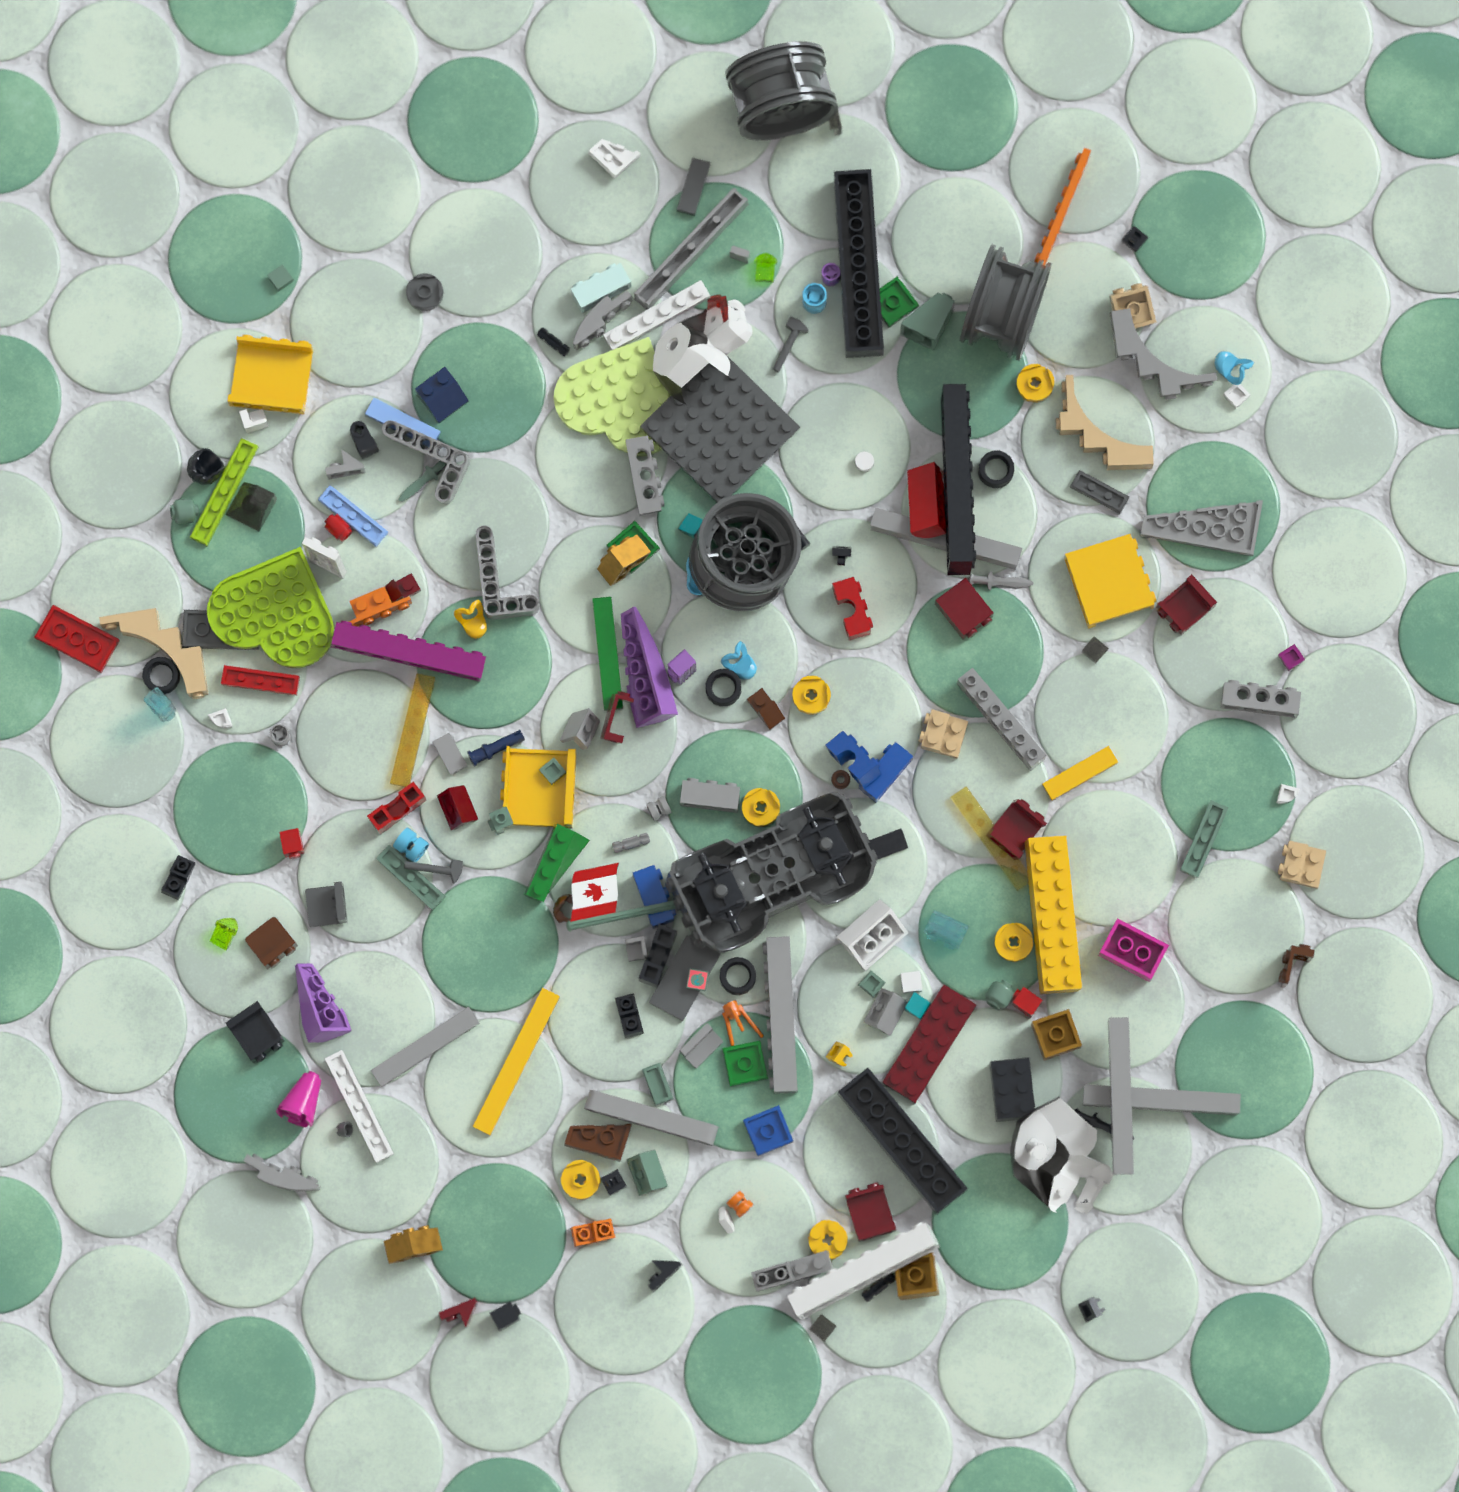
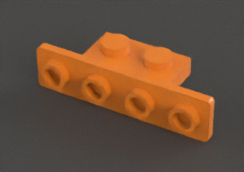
(375, 605)

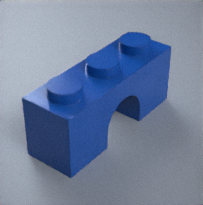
(845, 748)

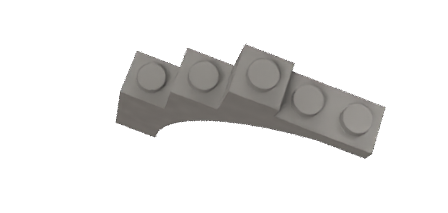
(1129, 343)

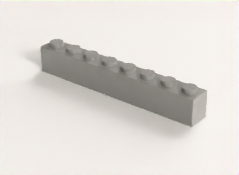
(781, 1015)

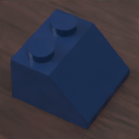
(441, 394)

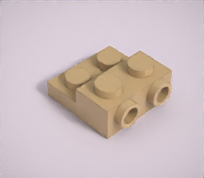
(1138, 301)
(943, 733)
(1302, 864)

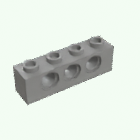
(634, 446)
(1251, 704)

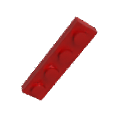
(260, 680)

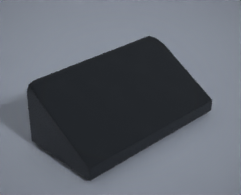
(888, 843)

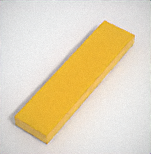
(1080, 773)

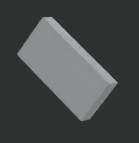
(450, 754)

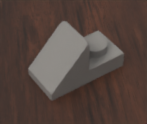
(350, 467)

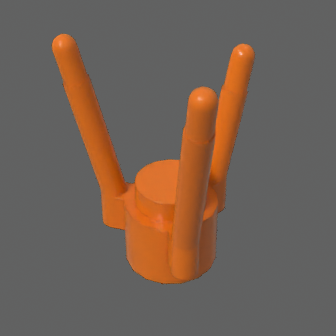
(732, 1011)

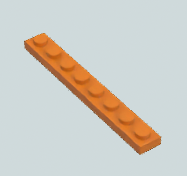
(1062, 208)

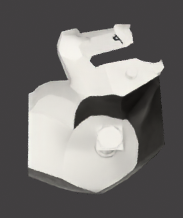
(696, 342)
(1052, 1153)

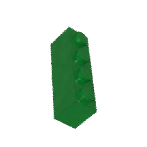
(556, 858)

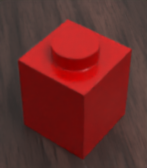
(291, 843)
(1026, 1001)

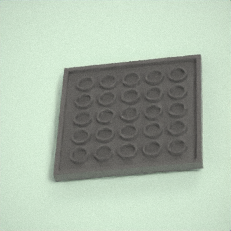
(722, 430)

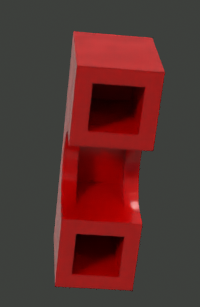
(849, 592)
(389, 814)

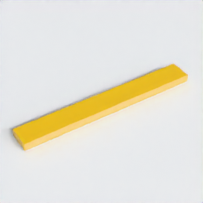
(516, 1061)

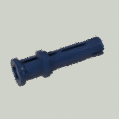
(487, 751)

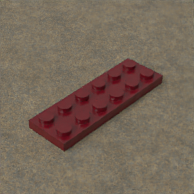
(929, 1044)

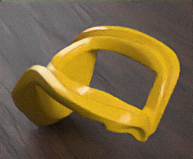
(476, 626)

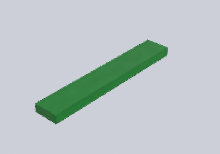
(607, 649)

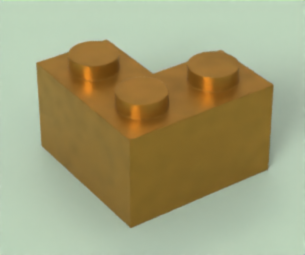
(622, 559)
(412, 1244)

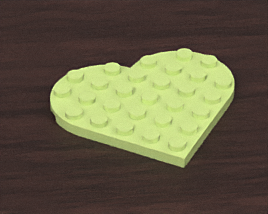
(611, 394)

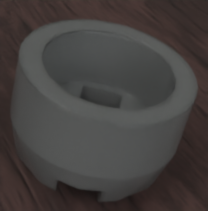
(344, 1129)

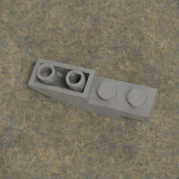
(594, 323)
(288, 1179)
(792, 1271)

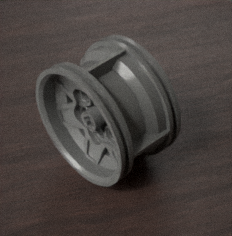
(781, 90)
(1005, 302)
(755, 514)

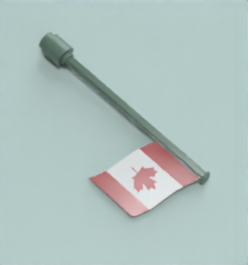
(597, 896)

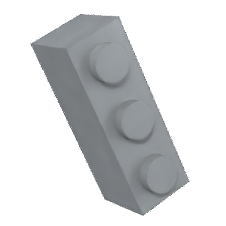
(710, 795)

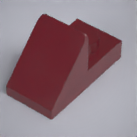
(402, 588)
(465, 1309)

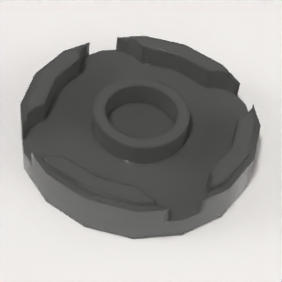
(424, 292)

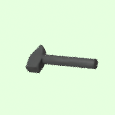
(796, 327)
(454, 870)

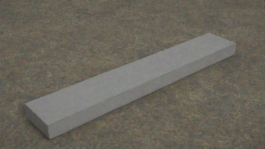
(425, 1046)

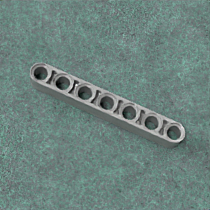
(651, 1117)

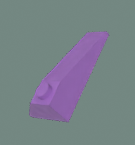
(319, 1013)

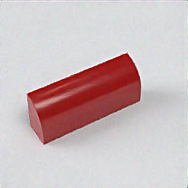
(926, 501)

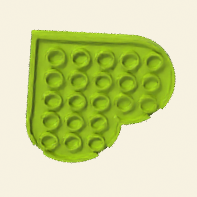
(275, 609)

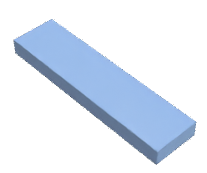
(383, 412)
(353, 516)

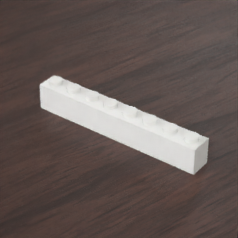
(863, 1271)

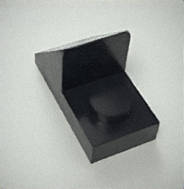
(667, 1268)

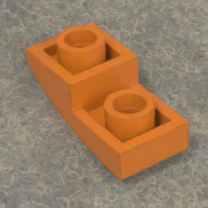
(592, 1232)

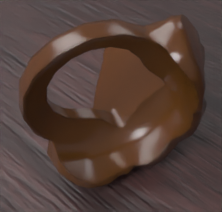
(559, 916)

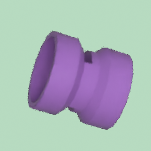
(830, 270)

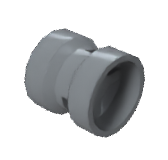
(279, 731)
(662, 806)

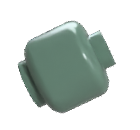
(183, 511)
(999, 995)

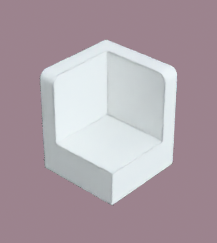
(254, 420)

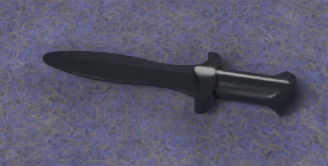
(1094, 1121)

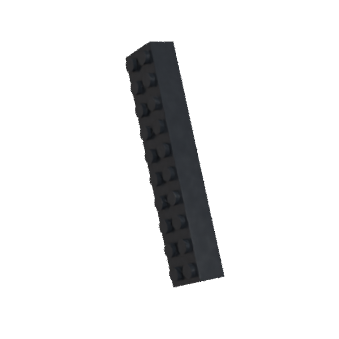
(858, 263)
(957, 479)

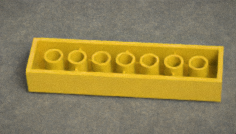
(1053, 915)

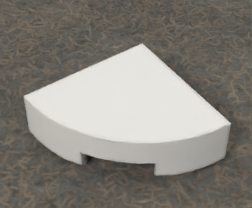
(221, 718)
(1286, 794)
(726, 1220)

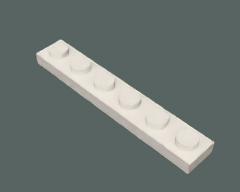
(657, 315)
(359, 1106)

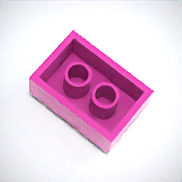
(1133, 950)

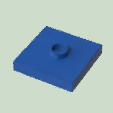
(768, 1130)

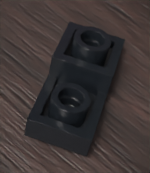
(178, 877)
(629, 1015)

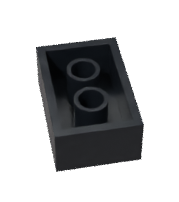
(1011, 1088)

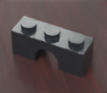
(658, 956)

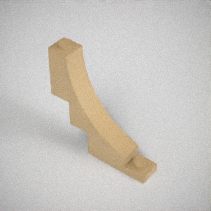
(146, 626)

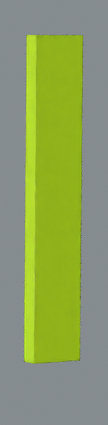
(224, 492)

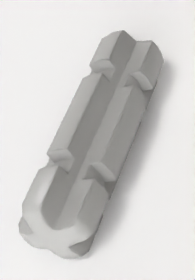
(631, 842)

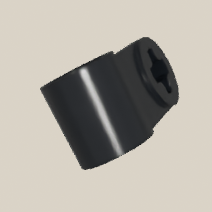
(364, 442)

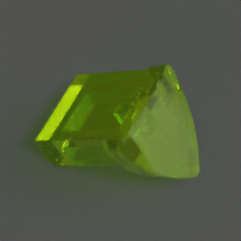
(765, 267)
(224, 932)

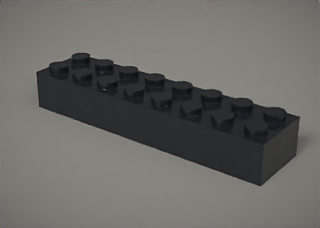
(902, 1141)

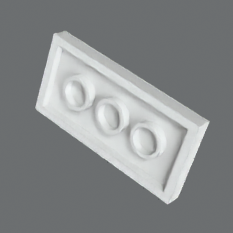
(324, 557)

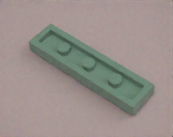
(1204, 839)
(411, 878)

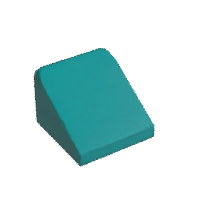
(691, 525)
(917, 1006)

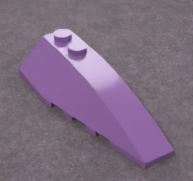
(646, 673)

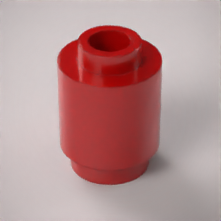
(338, 527)

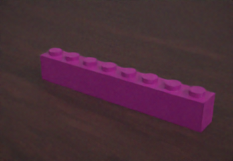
(408, 651)

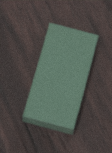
(657, 1084)

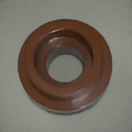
(840, 773)

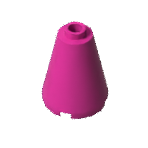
(301, 1100)

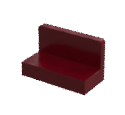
(457, 806)

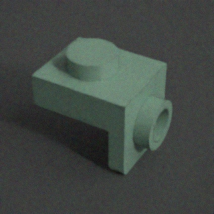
(499, 820)

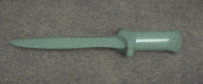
(429, 474)

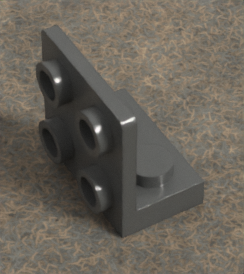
(326, 905)

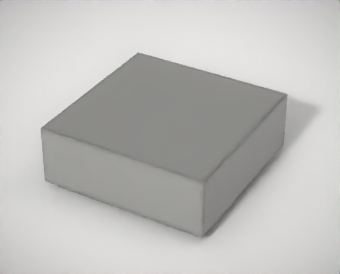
(739, 254)

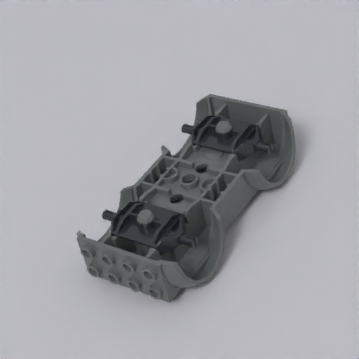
(730, 911)

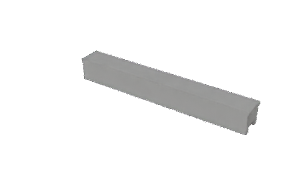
(691, 249)
(986, 549)
(1120, 1096)
(1168, 1100)

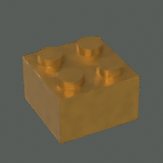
(1056, 1034)
(918, 1278)

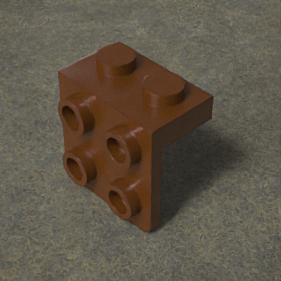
(271, 943)
(1300, 953)

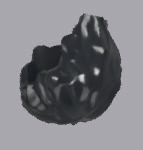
(204, 467)

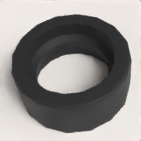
(996, 455)
(161, 661)
(723, 701)
(737, 961)

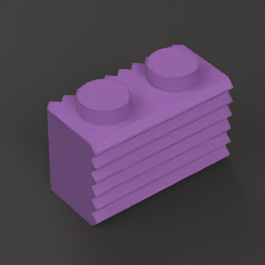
(681, 667)

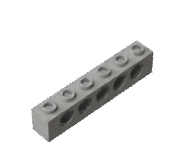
(1001, 719)

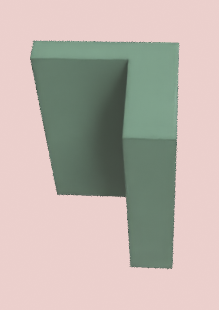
(647, 1172)

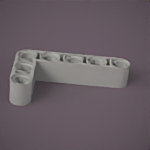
(433, 451)
(493, 581)

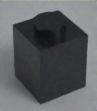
(506, 1315)

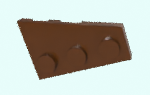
(599, 1140)

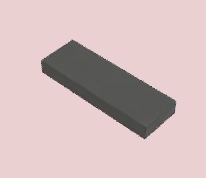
(693, 186)
(1099, 492)

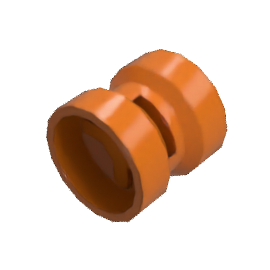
(743, 1207)

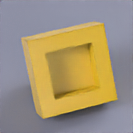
(838, 1053)

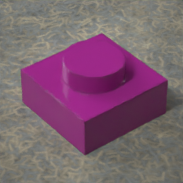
(1291, 657)

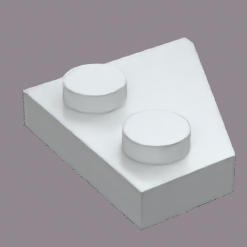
(613, 157)

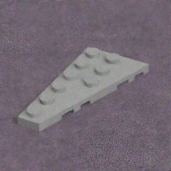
(1217, 527)

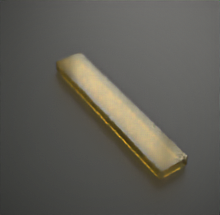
(412, 730)
(981, 825)

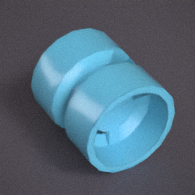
(814, 298)
(406, 840)

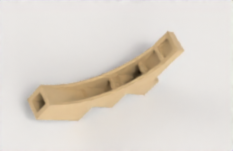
(1118, 453)

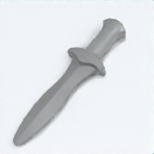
(993, 580)

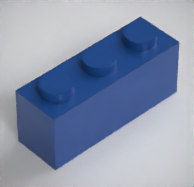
(891, 766)
(653, 893)

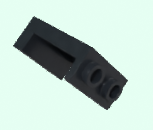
(255, 1032)

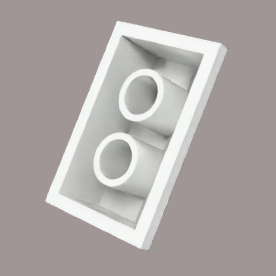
(872, 934)

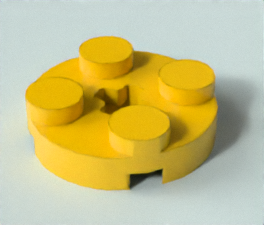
(1041, 374)
(804, 703)
(761, 796)
(1003, 946)
(586, 1170)
(834, 1230)

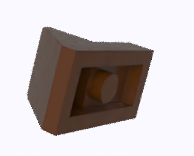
(766, 708)

